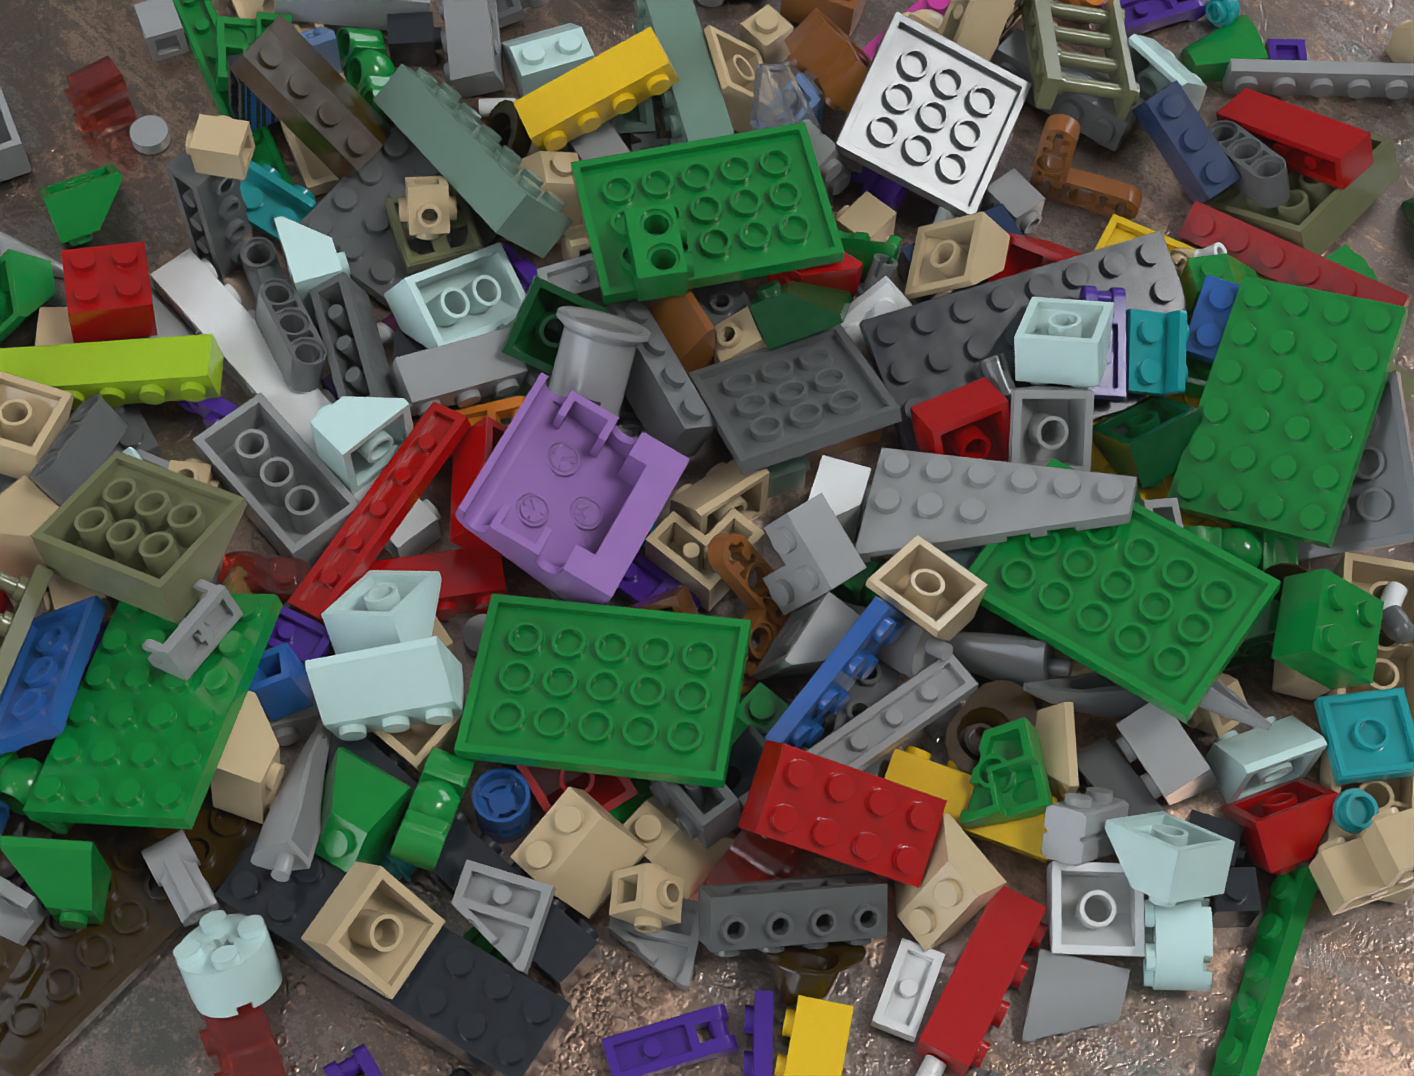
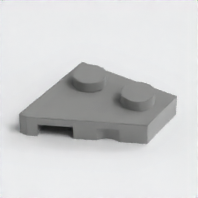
(504, 909)
(670, 950)

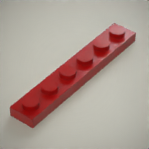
(1281, 259)
(380, 511)

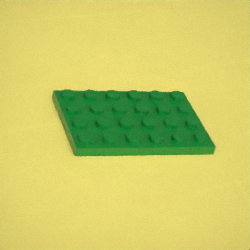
(745, 199)
(1288, 410)
(1130, 602)
(605, 690)
(143, 739)

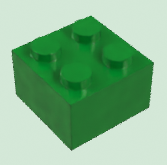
(1328, 629)

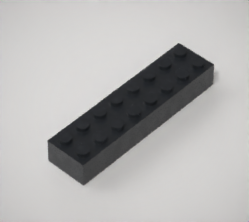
(450, 997)

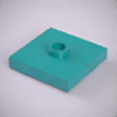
(1367, 735)

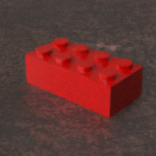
(842, 813)

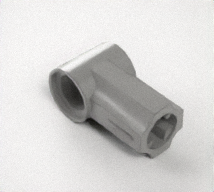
(177, 870)

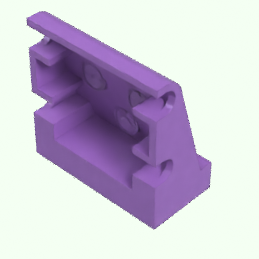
(570, 494)

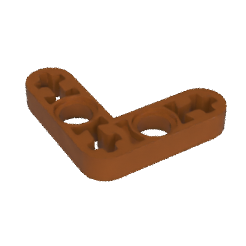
(1061, 182)
(762, 611)

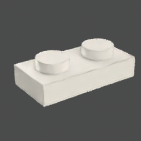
(877, 300)
(907, 990)

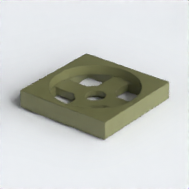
(442, 250)

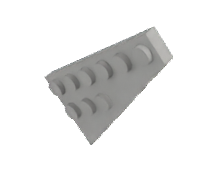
(982, 501)

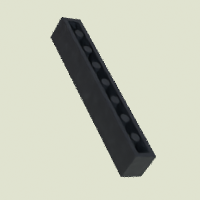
(564, 947)

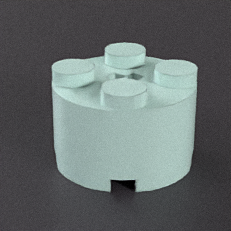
(1178, 946)
(228, 963)

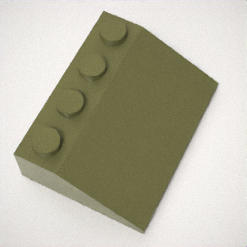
(1315, 210)
(141, 535)

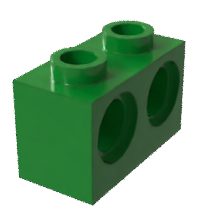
(651, 251)

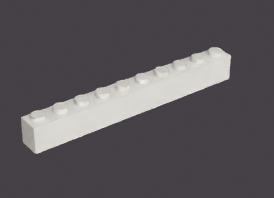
(216, 309)

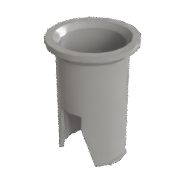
(595, 355)

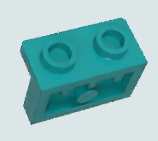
(272, 197)
(1156, 352)

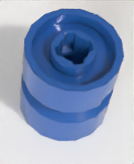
(502, 794)

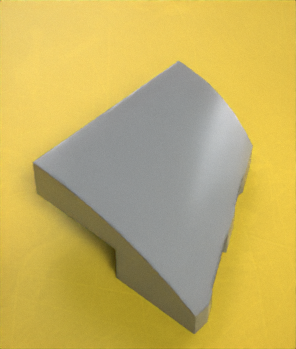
(1072, 995)

